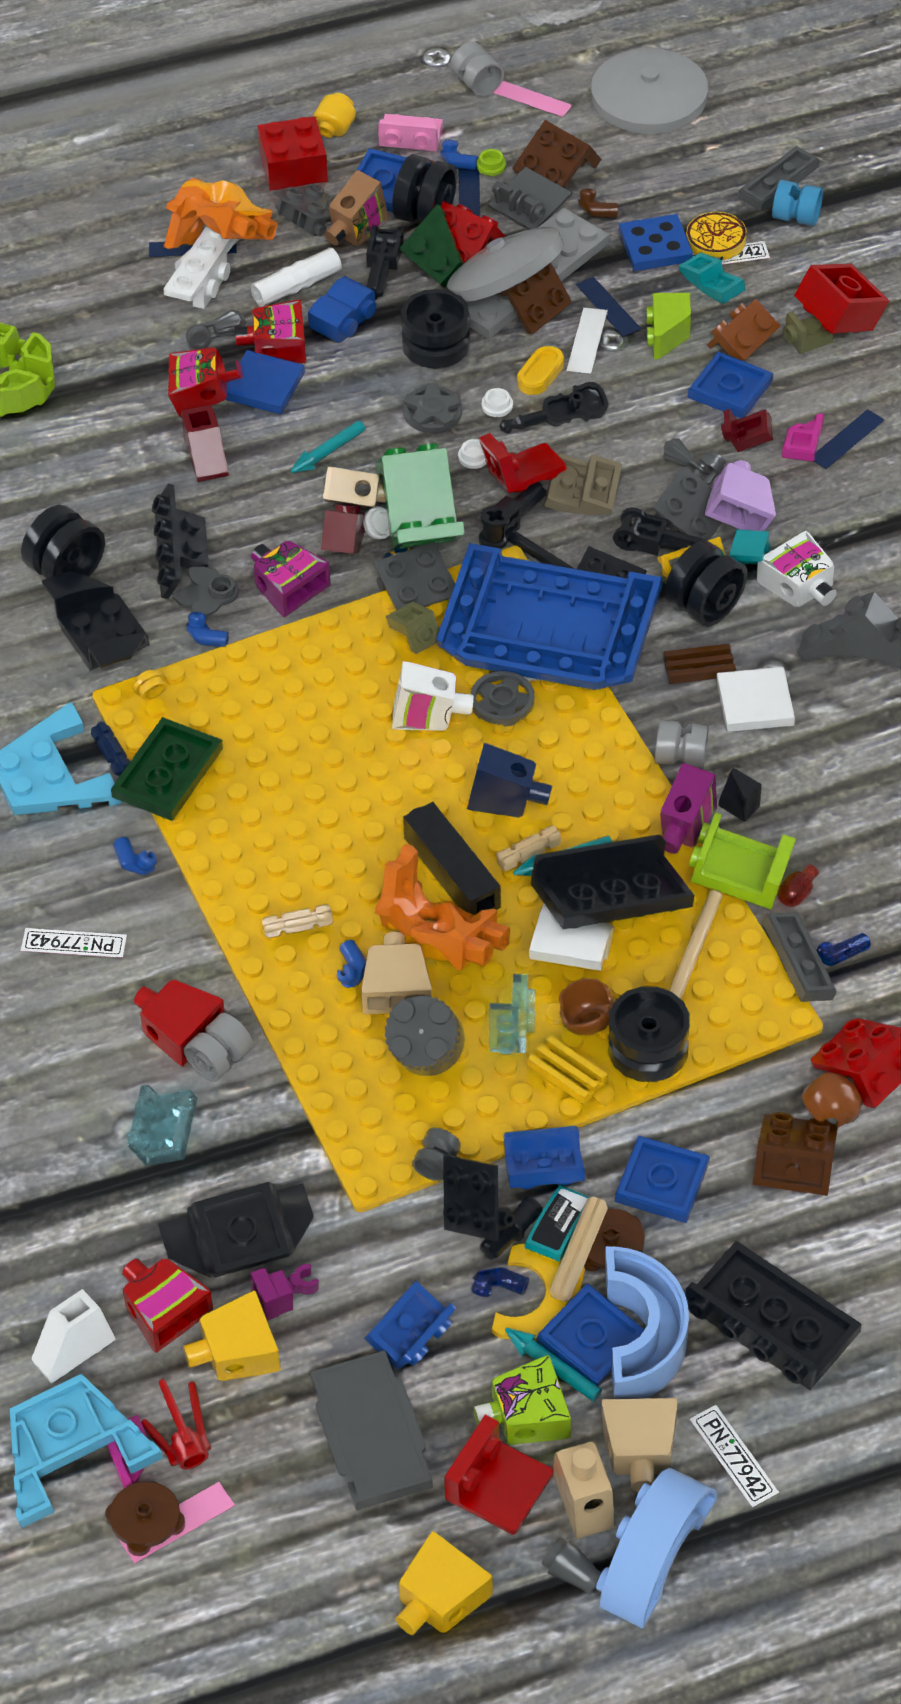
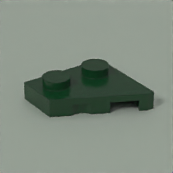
(434, 247)

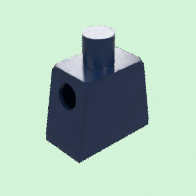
(505, 783)

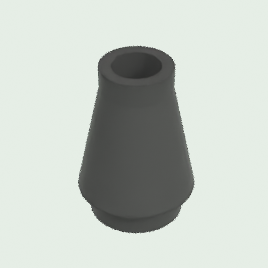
(571, 1565)

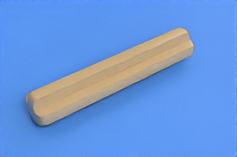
(578, 1249)

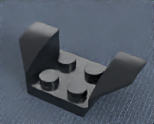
(95, 619)
(238, 1229)

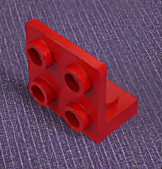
(522, 469)
(495, 1479)

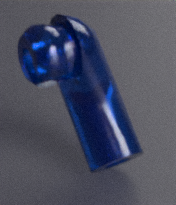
(837, 953)
(499, 1278)

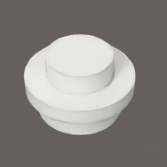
(497, 402)
(471, 454)
(376, 523)

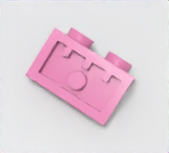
(410, 132)

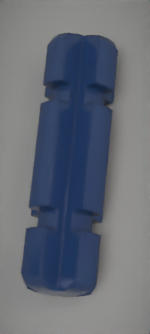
(110, 747)

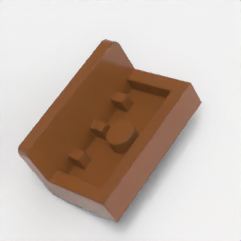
(746, 331)

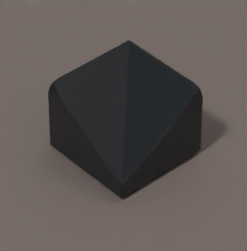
(740, 795)

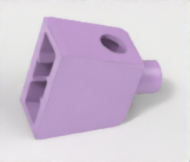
(741, 498)

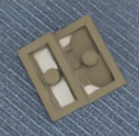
(584, 486)

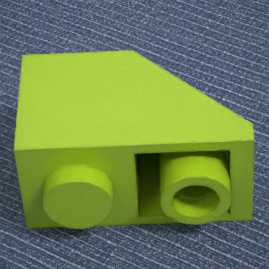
(669, 320)

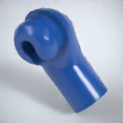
(454, 157)
(203, 634)
(355, 967)

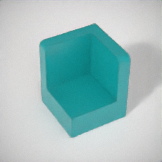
(750, 546)

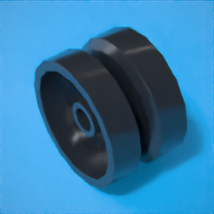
(422, 187)
(435, 328)
(62, 543)
(705, 583)
(648, 1034)

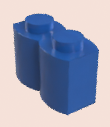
(342, 309)

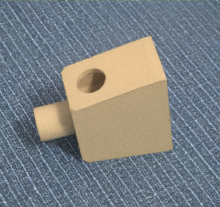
(341, 487)
(393, 974)
(639, 1436)
(580, 1479)

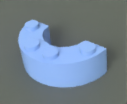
(660, 1302)
(650, 1543)

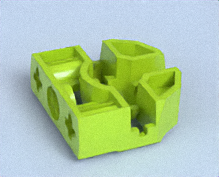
(23, 383)

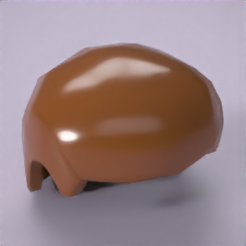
(585, 1006)
(832, 1097)

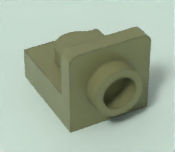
(805, 333)
(416, 624)

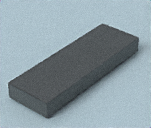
(791, 167)
(799, 957)

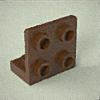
(556, 154)
(538, 298)
(795, 1154)

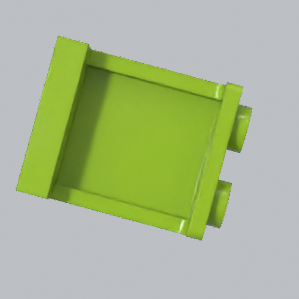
(739, 864)

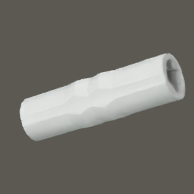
(296, 277)

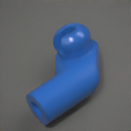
(136, 863)

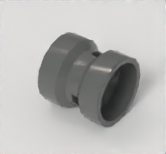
(435, 1144)

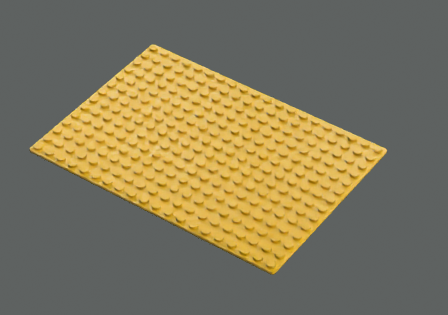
(315, 808)

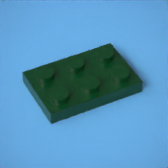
(167, 768)

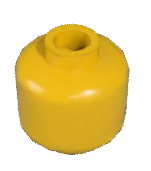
(335, 115)

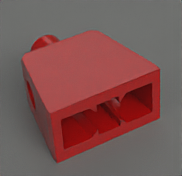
(176, 1015)

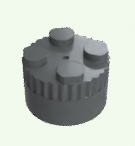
(424, 1035)

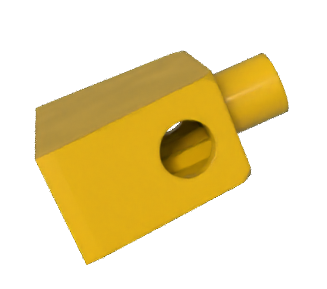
(235, 1341)
(441, 1587)

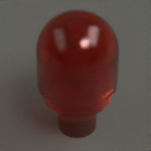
(797, 886)

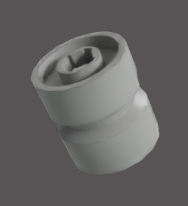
(477, 69)
(681, 743)
(221, 1044)

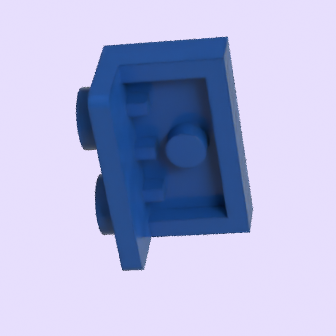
(543, 1157)
(409, 1326)

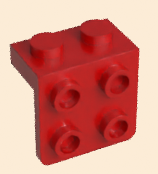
(470, 230)
(867, 1054)

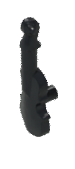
(584, 402)

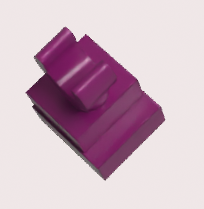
(277, 1291)

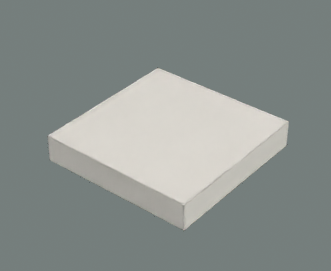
(755, 699)

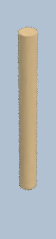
(696, 943)

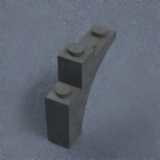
(863, 631)

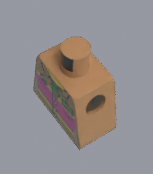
(356, 210)

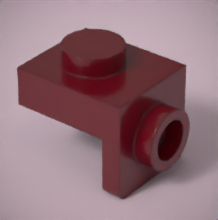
(747, 431)

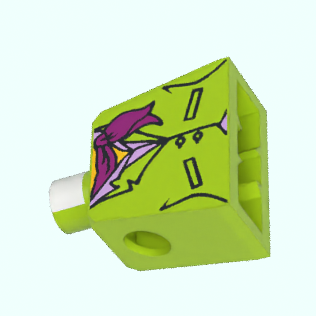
(528, 1404)

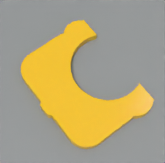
(535, 1321)

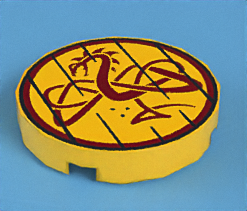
(717, 235)

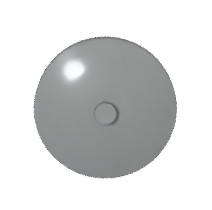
(649, 91)
(506, 263)

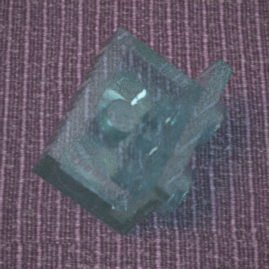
(513, 1021)
(161, 1125)

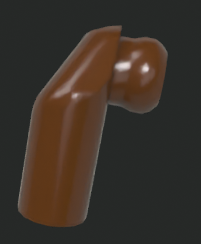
(594, 207)

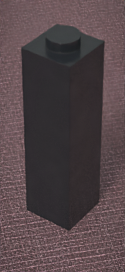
(451, 860)

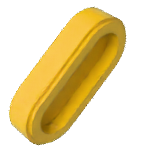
(540, 370)

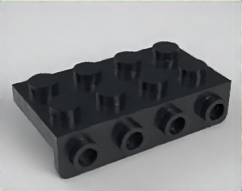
(609, 882)
(772, 1315)

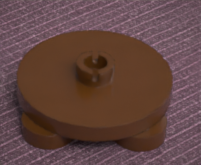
(616, 1230)
(145, 1516)

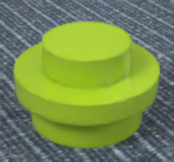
(491, 162)

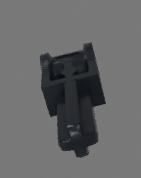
(382, 255)
(506, 515)
(649, 533)

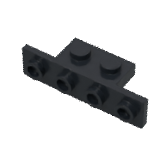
(179, 540)

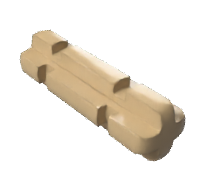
(528, 847)
(297, 920)

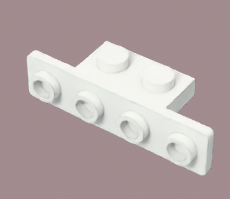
(201, 270)

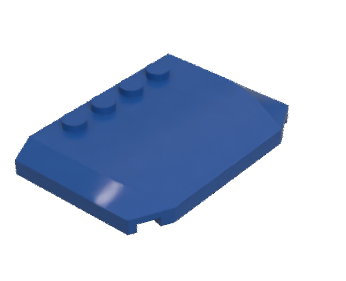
(547, 620)

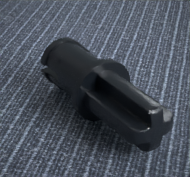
(525, 1215)

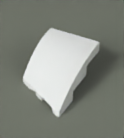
(573, 947)

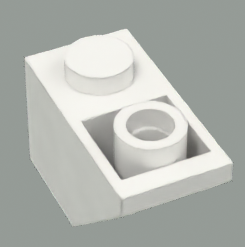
(71, 1336)

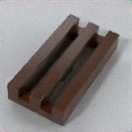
(698, 659)

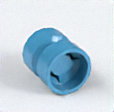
(797, 203)

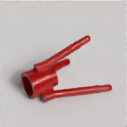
(187, 1447)

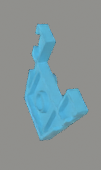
(37, 777)
(62, 1428)

